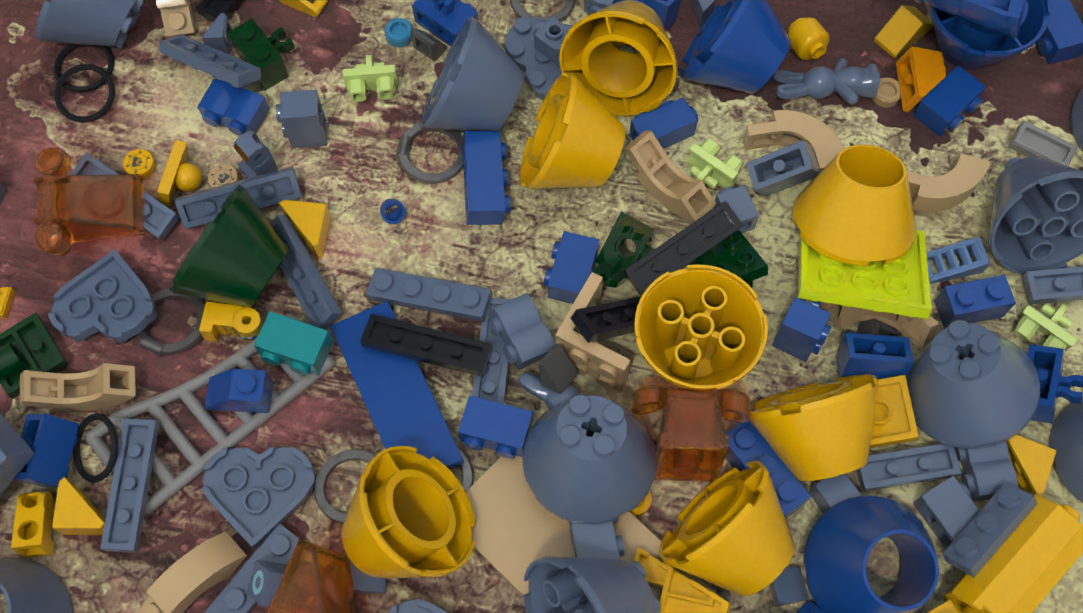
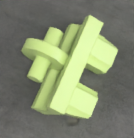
(371, 77)
(711, 169)
(1032, 320)

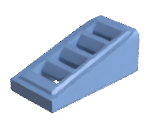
(972, 256)

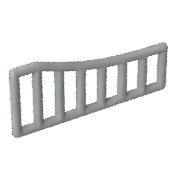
(185, 393)

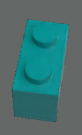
(293, 344)

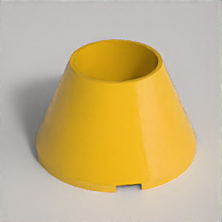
(621, 79)
(574, 139)
(858, 208)
(820, 427)
(408, 518)
(732, 533)

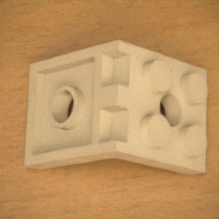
(592, 358)

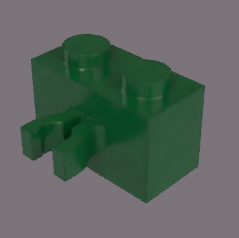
(261, 51)

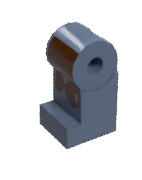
(255, 155)

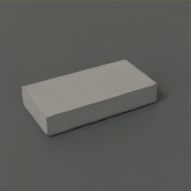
(1036, 142)

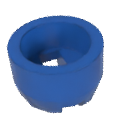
(395, 215)

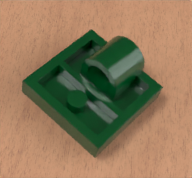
(737, 257)
(28, 348)

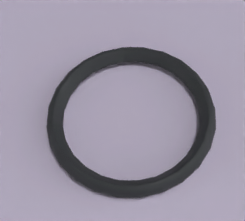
(61, 55)
(100, 113)
(114, 448)

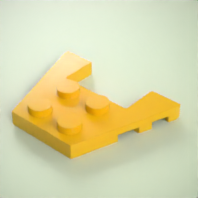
(678, 591)

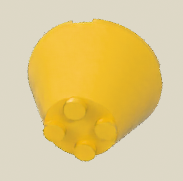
(700, 327)

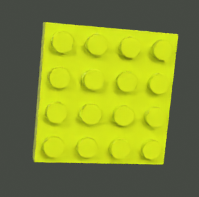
(881, 287)

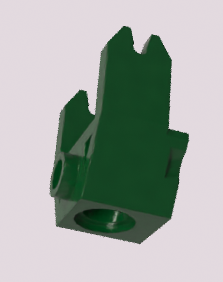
(615, 255)

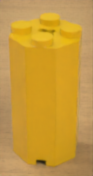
(1025, 564)

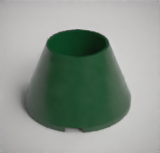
(232, 255)

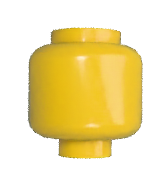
(808, 38)

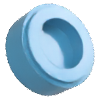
(398, 32)

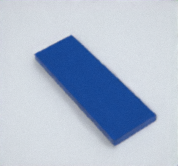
(395, 393)

